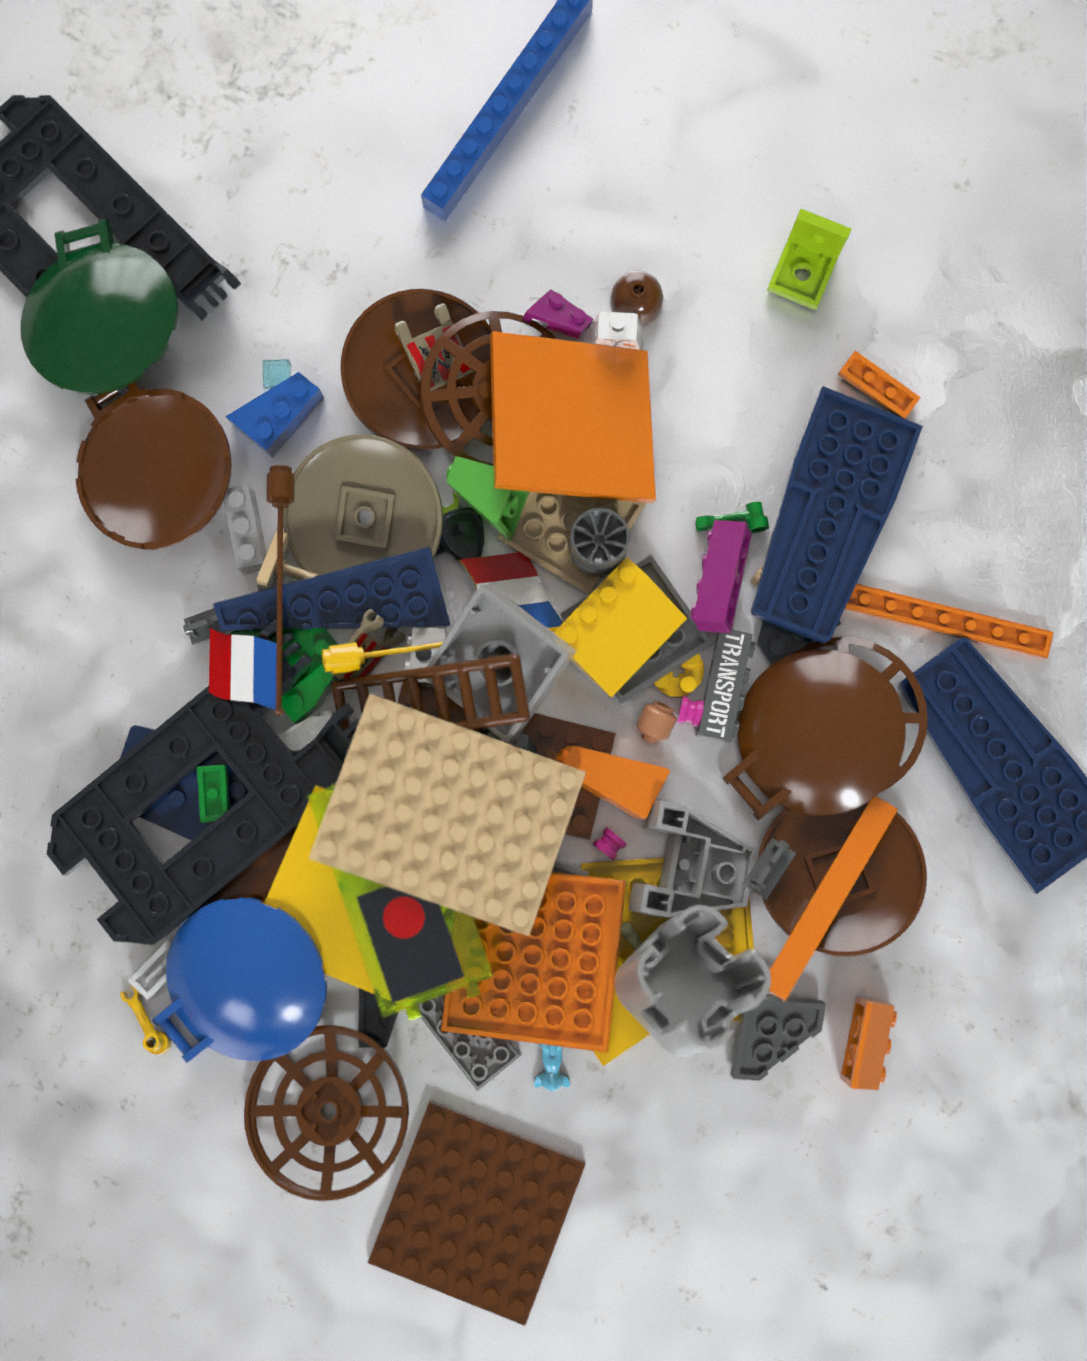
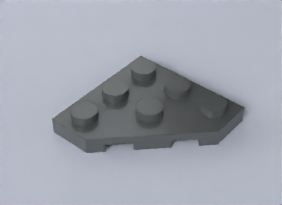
(773, 1034)

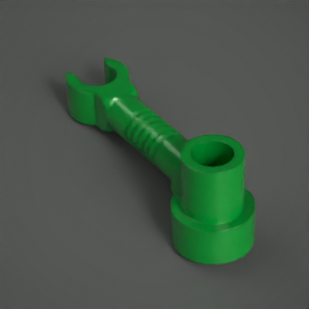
(752, 516)

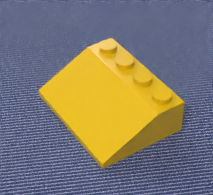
(620, 627)

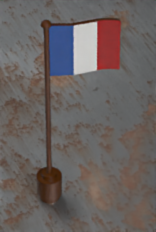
(249, 666)

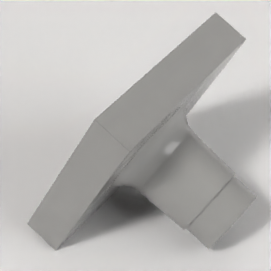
(493, 628)

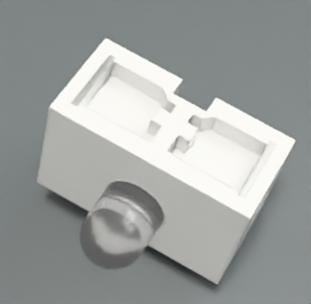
(422, 658)

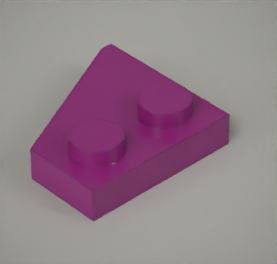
(559, 315)

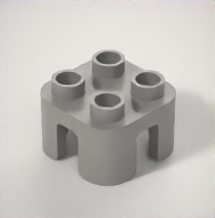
(688, 985)

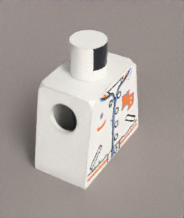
(617, 330)

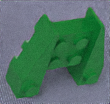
(314, 681)

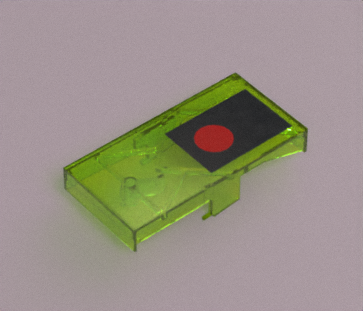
(408, 943)

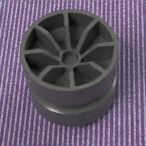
(598, 542)

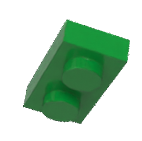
(213, 792)

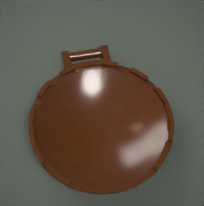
(152, 467)
(818, 734)

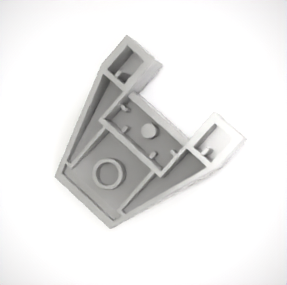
(698, 867)

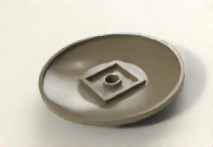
(355, 476)

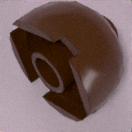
(638, 294)

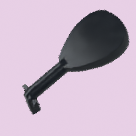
(462, 534)

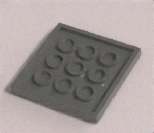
(677, 650)

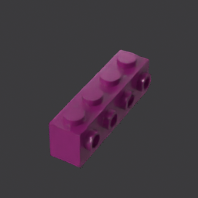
(721, 576)

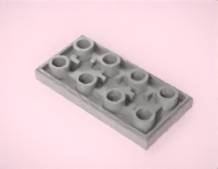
(476, 1056)

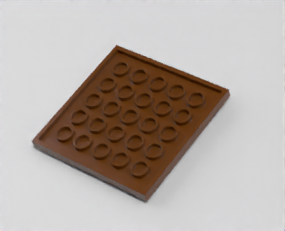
(477, 1212)

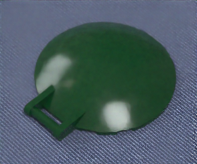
(98, 314)

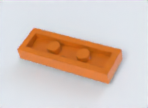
(879, 385)

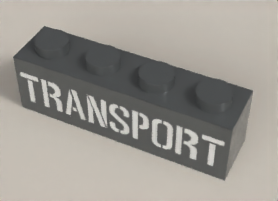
(724, 686)

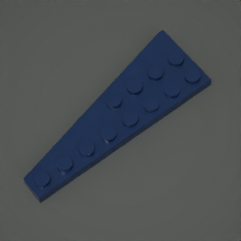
(397, 587)

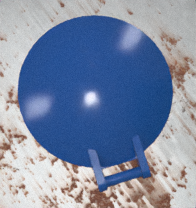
(243, 981)

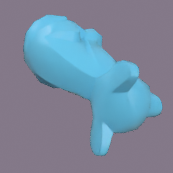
(551, 1078)

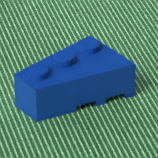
(277, 413)

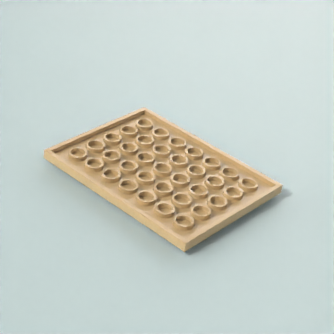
(448, 815)

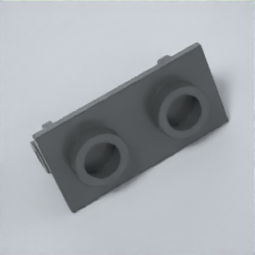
(199, 626)
(769, 868)

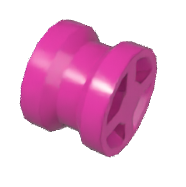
(690, 711)
(610, 843)

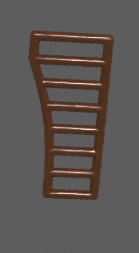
(436, 673)

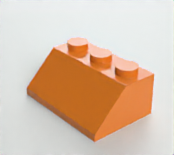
(868, 1043)

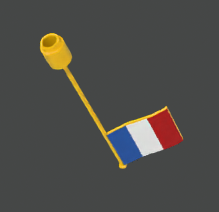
(508, 573)

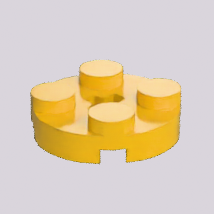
(685, 682)

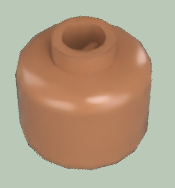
(656, 722)

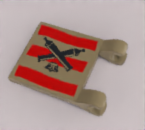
(419, 347)
(371, 643)

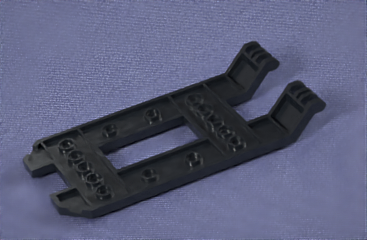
(51, 141)
(162, 895)

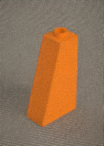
(617, 780)

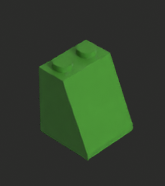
(475, 487)

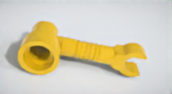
(163, 1042)

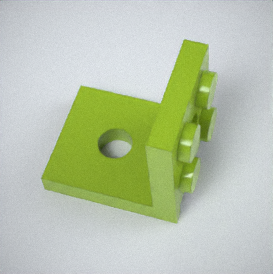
(811, 246)

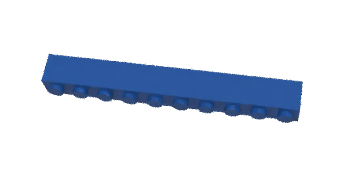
(504, 106)

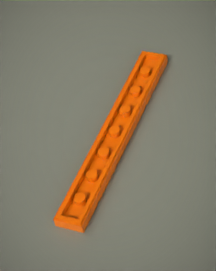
(950, 621)
(829, 897)

